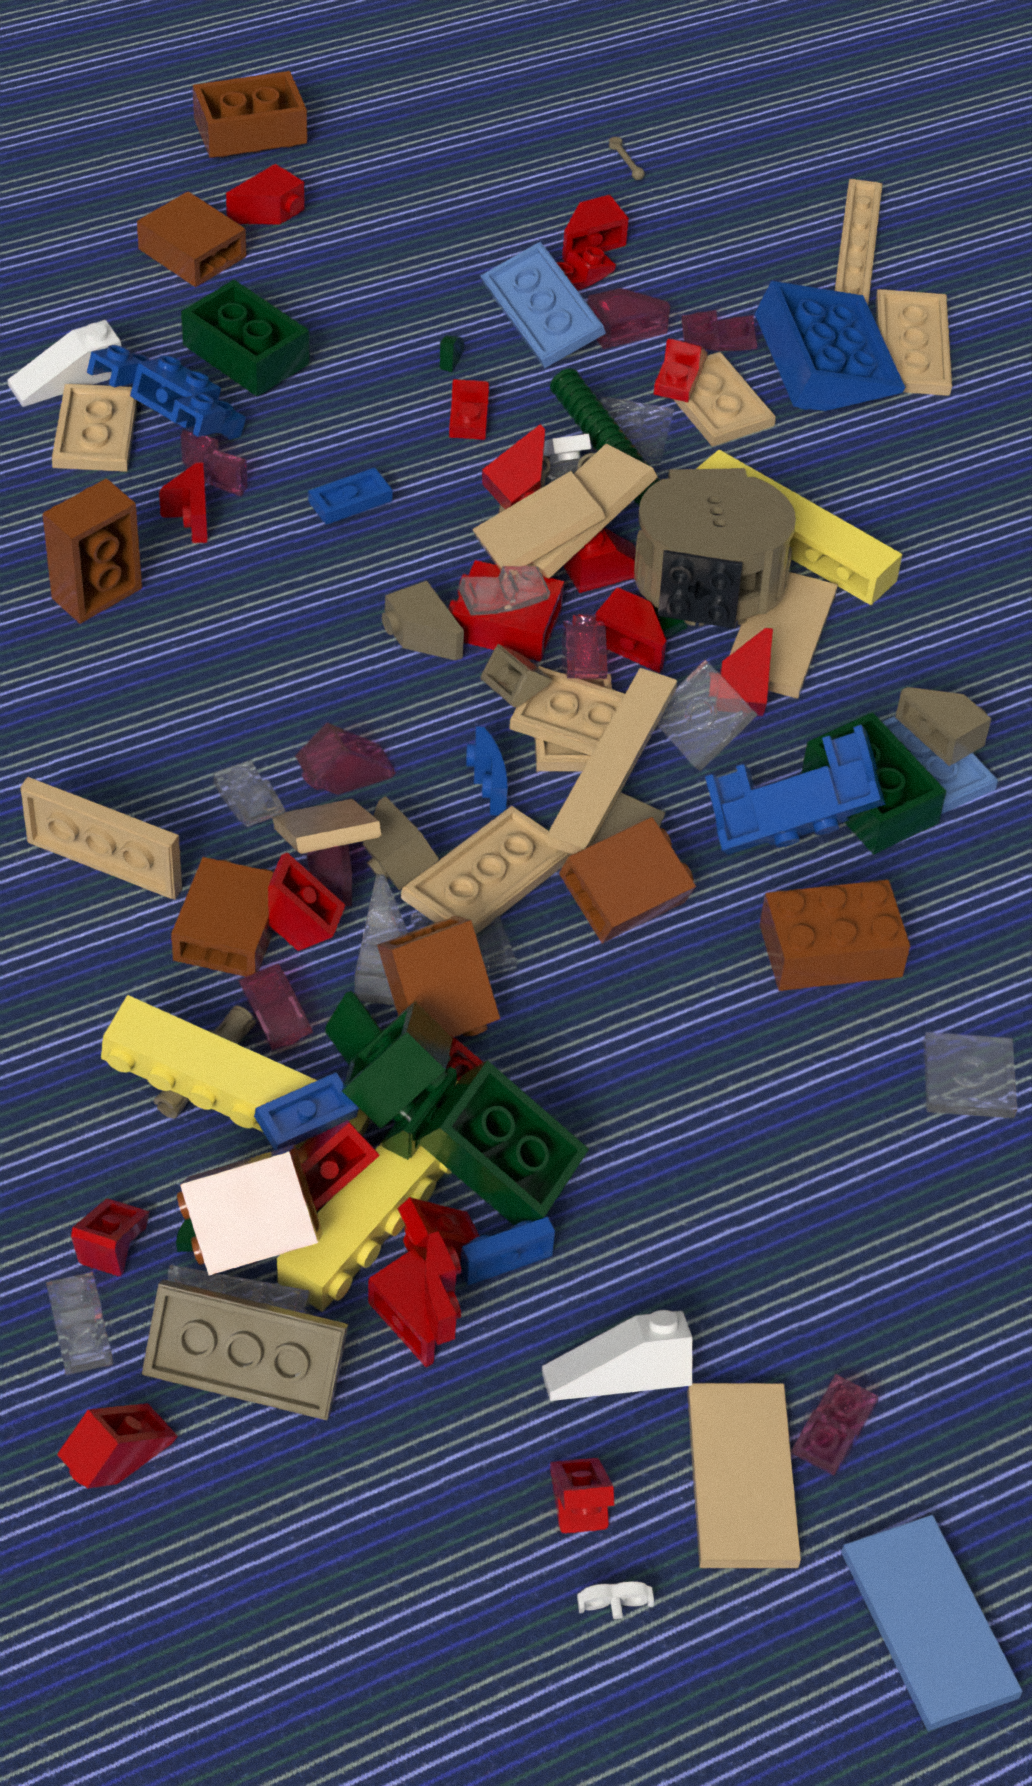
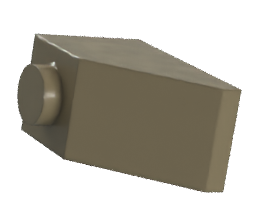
(423, 622)
(944, 722)
(401, 849)

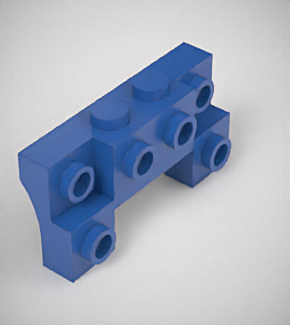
(170, 390)
(800, 803)

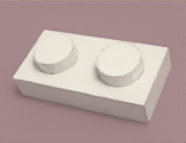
(566, 447)

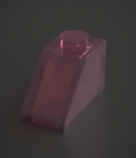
(628, 316)
(584, 648)
(342, 761)
(333, 870)

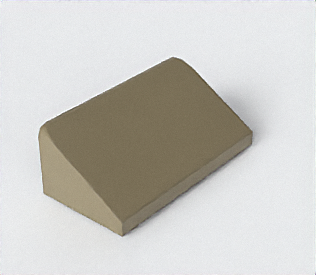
(513, 676)

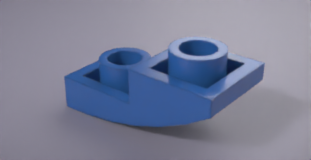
(488, 769)

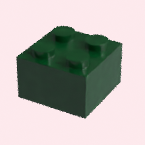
(398, 1066)

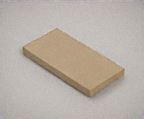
(917, 338)
(614, 483)
(796, 631)
(102, 838)
(486, 872)
(742, 1476)

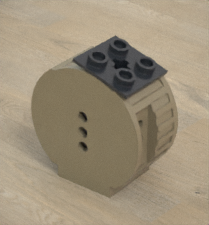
(713, 546)

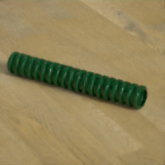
(592, 416)

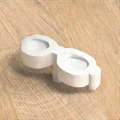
(617, 1594)

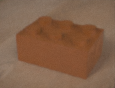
(250, 114)
(92, 550)
(834, 935)

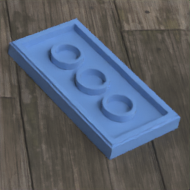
(542, 304)
(931, 1622)

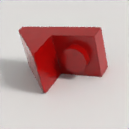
(680, 370)
(469, 409)
(186, 498)
(427, 1217)
(105, 1235)
(581, 1494)

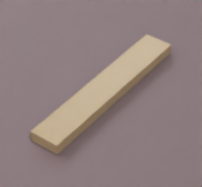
(858, 238)
(611, 762)

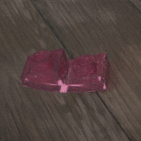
(721, 335)
(220, 468)
(275, 1007)
(835, 1425)

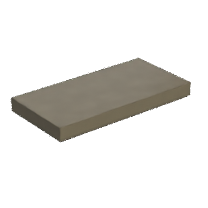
(244, 1349)

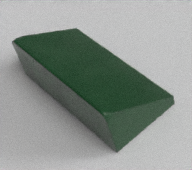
(351, 1027)
(404, 1133)

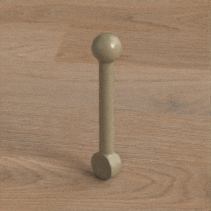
(616, 144)

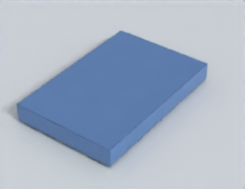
(961, 780)

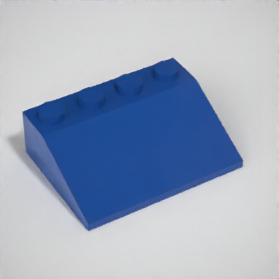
(826, 347)

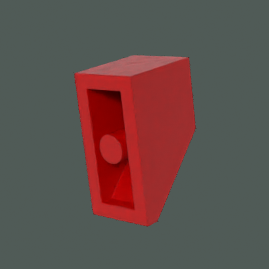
(266, 198)
(596, 223)
(517, 470)
(602, 562)
(633, 629)
(749, 670)
(301, 905)
(334, 1160)
(399, 1300)
(114, 1443)

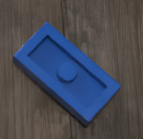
(350, 495)
(305, 1112)
(506, 1251)

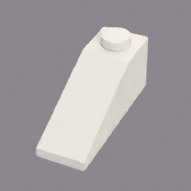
(63, 364)
(631, 1357)

